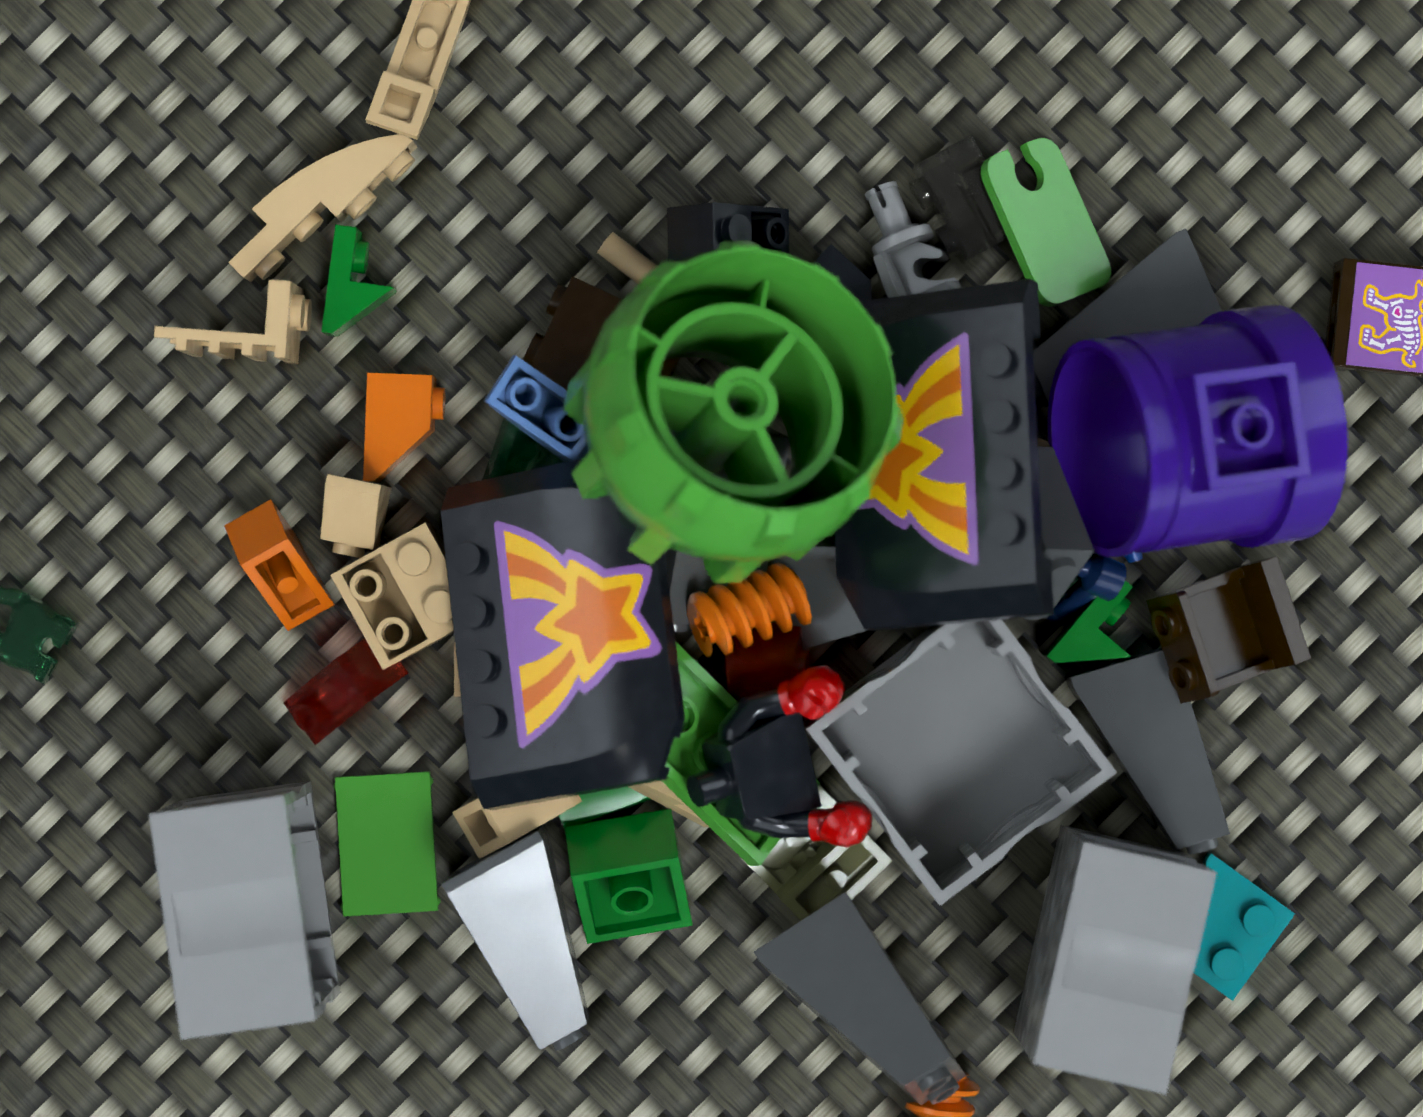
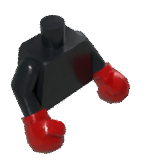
(765, 769)

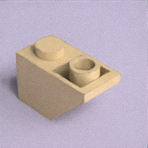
(496, 828)

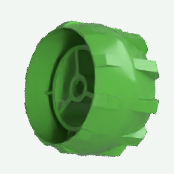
(792, 349)

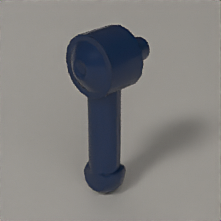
(1098, 578)

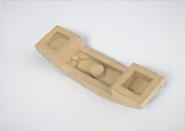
(417, 66)

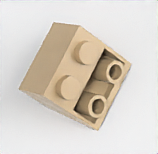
(400, 595)

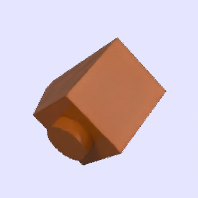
(398, 419)
(278, 565)

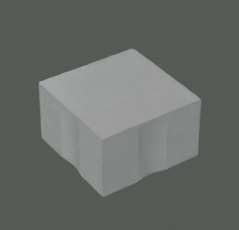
(959, 751)
(245, 909)
(1113, 959)

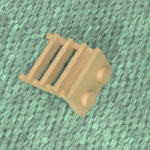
(285, 319)

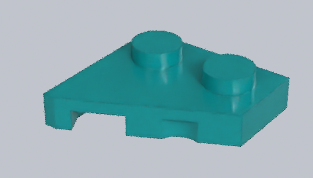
(1237, 929)

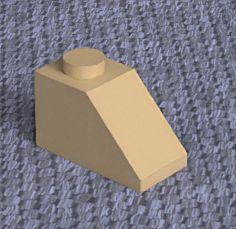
(353, 515)

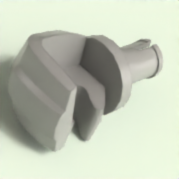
(903, 247)

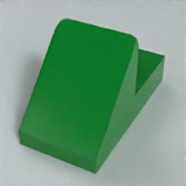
(345, 298)
(1082, 638)

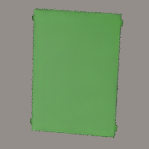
(386, 843)

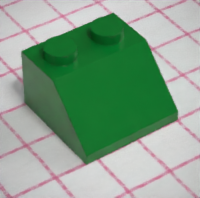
(628, 876)

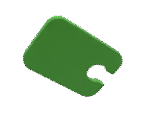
(1047, 225)

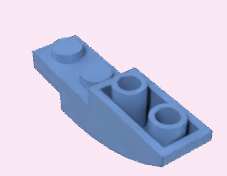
(536, 408)

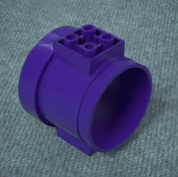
(1201, 433)

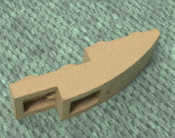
(335, 182)

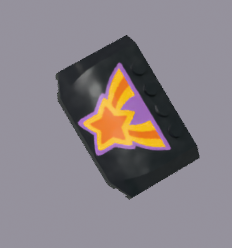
(959, 498)
(557, 640)

